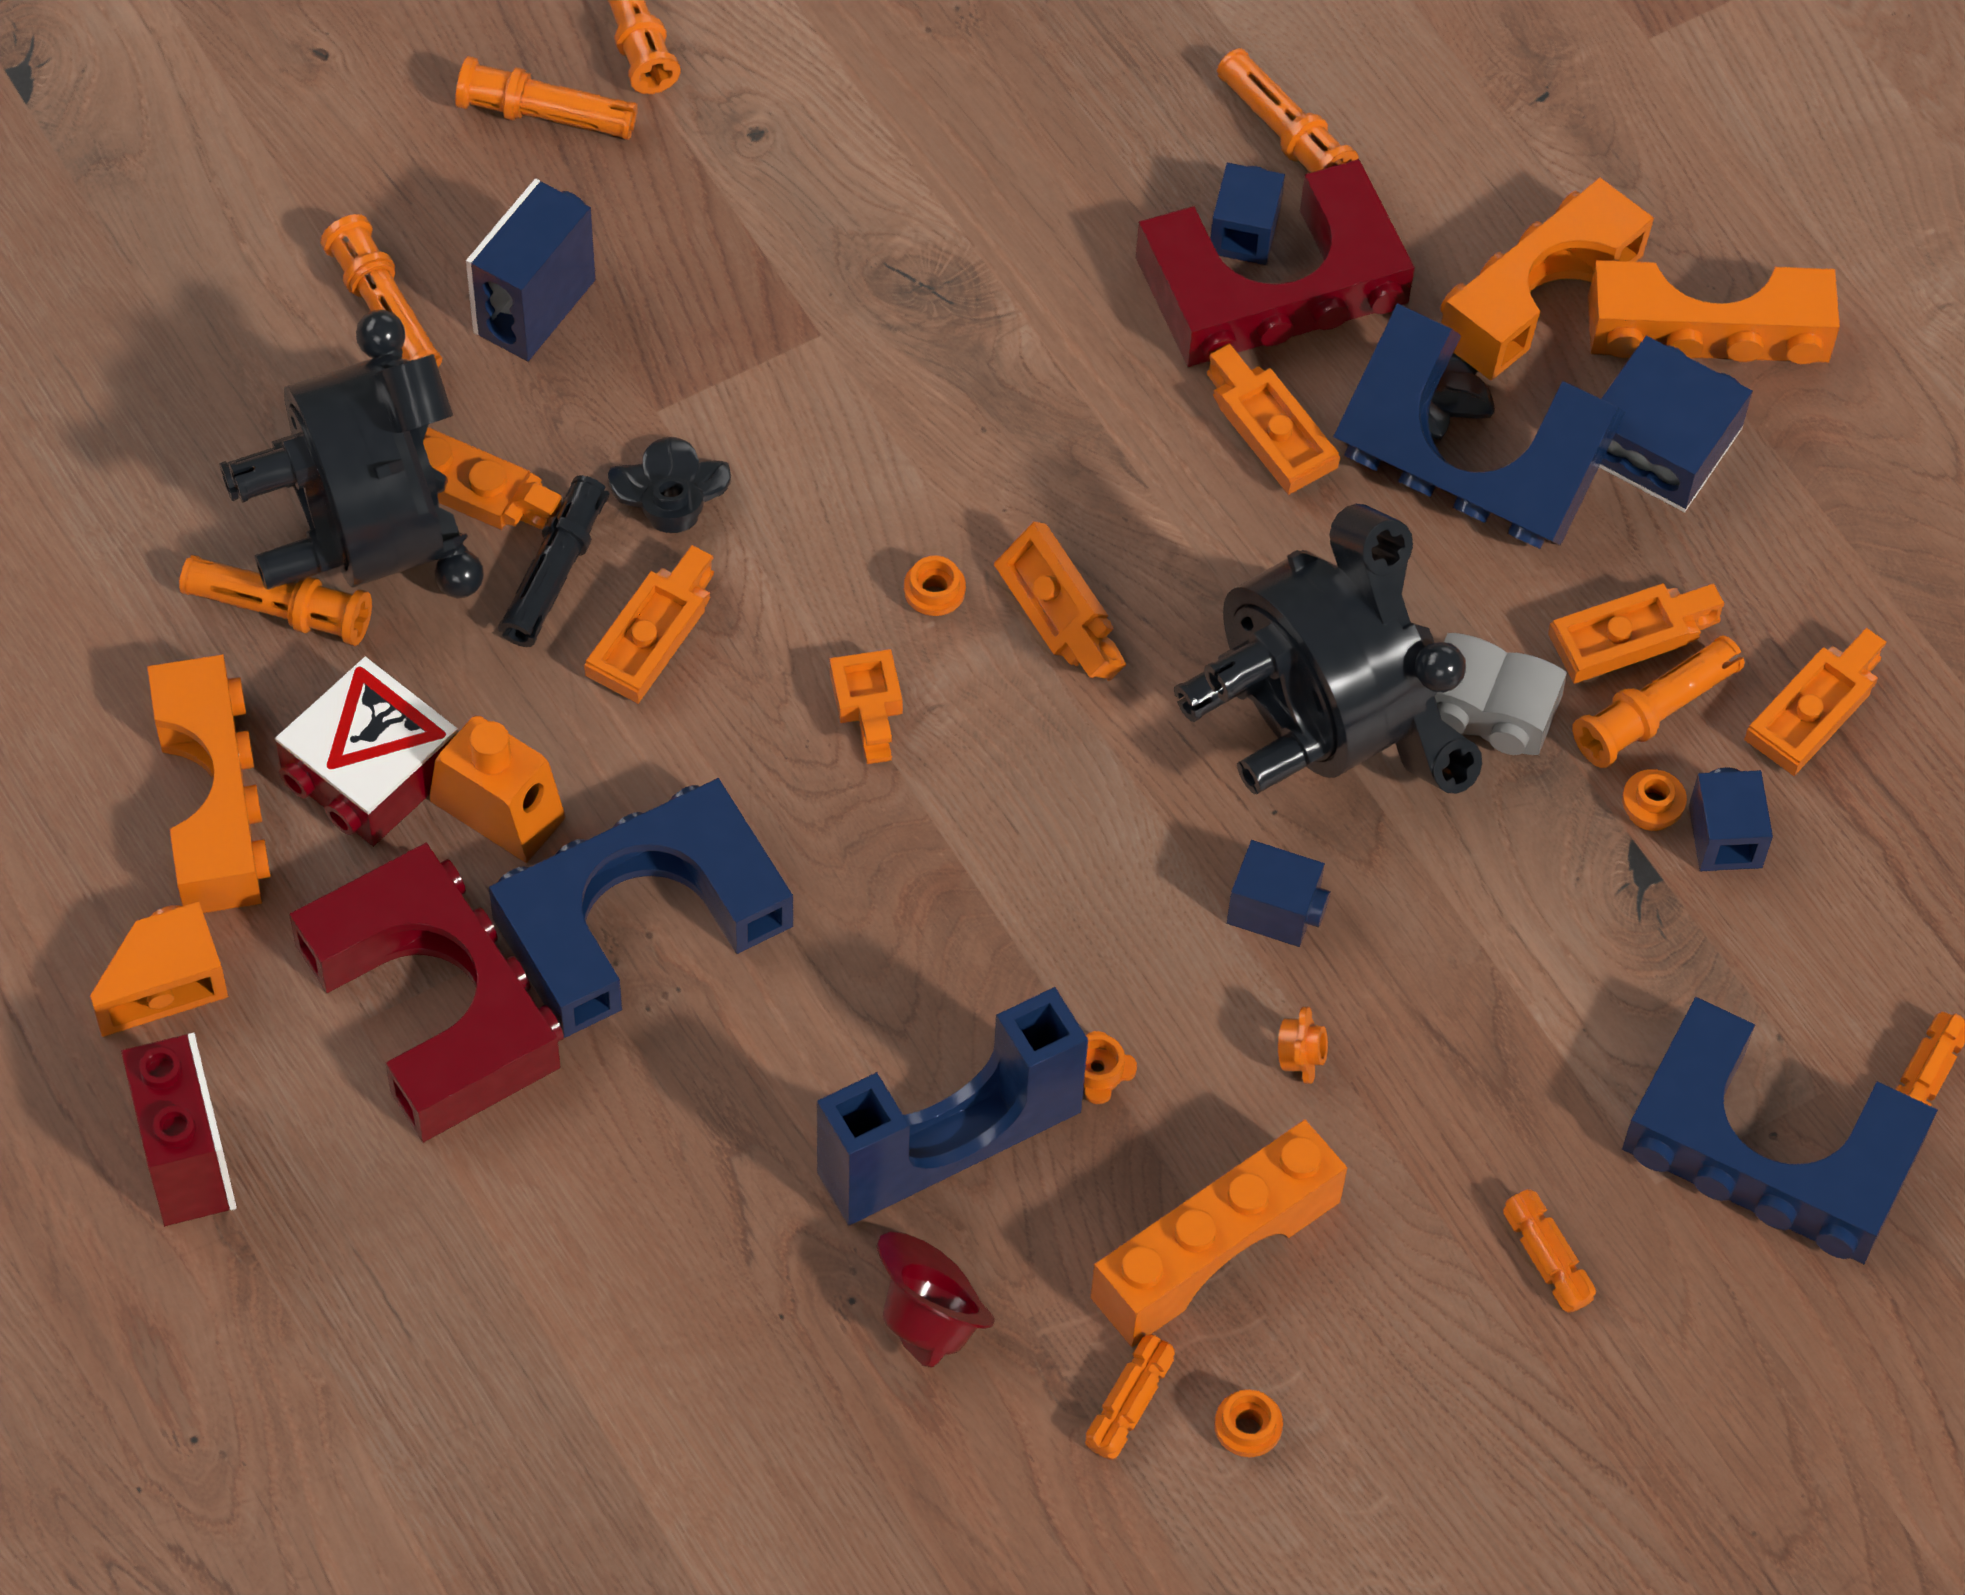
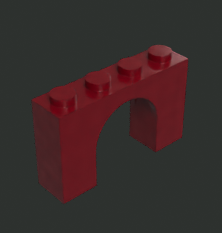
(1216, 307)
(419, 910)

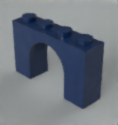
(1391, 425)
(689, 839)
(1031, 1082)
(1830, 1201)

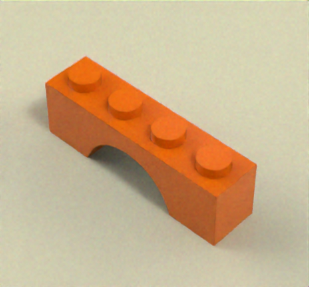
(1497, 308)
(1784, 321)
(215, 845)
(1169, 1261)

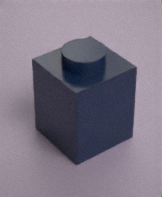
(1247, 213)
(1730, 820)
(1278, 894)

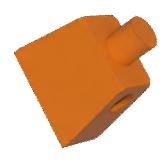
(489, 779)

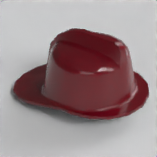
(928, 1299)

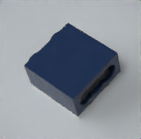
(531, 269)
(1674, 422)

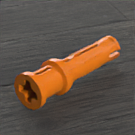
(642, 41)
(520, 95)
(1302, 134)
(371, 276)
(303, 603)
(1638, 713)

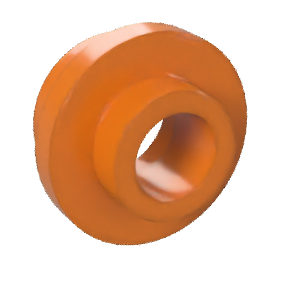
(934, 572)
(1653, 814)
(1250, 1405)

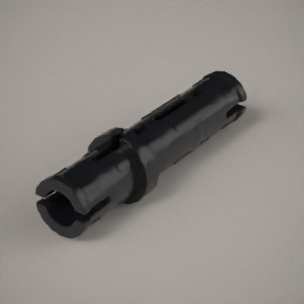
(564, 540)

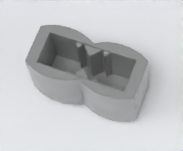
(1502, 696)

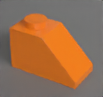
(159, 971)

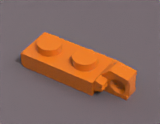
(1271, 421)
(488, 485)
(1060, 602)
(652, 626)
(1633, 628)
(1816, 703)

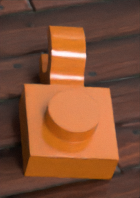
(868, 692)

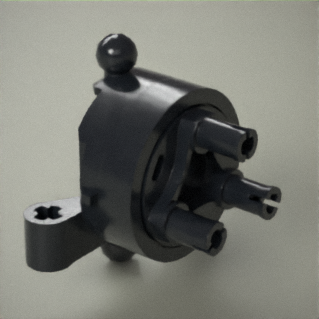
(362, 471)
(1338, 663)

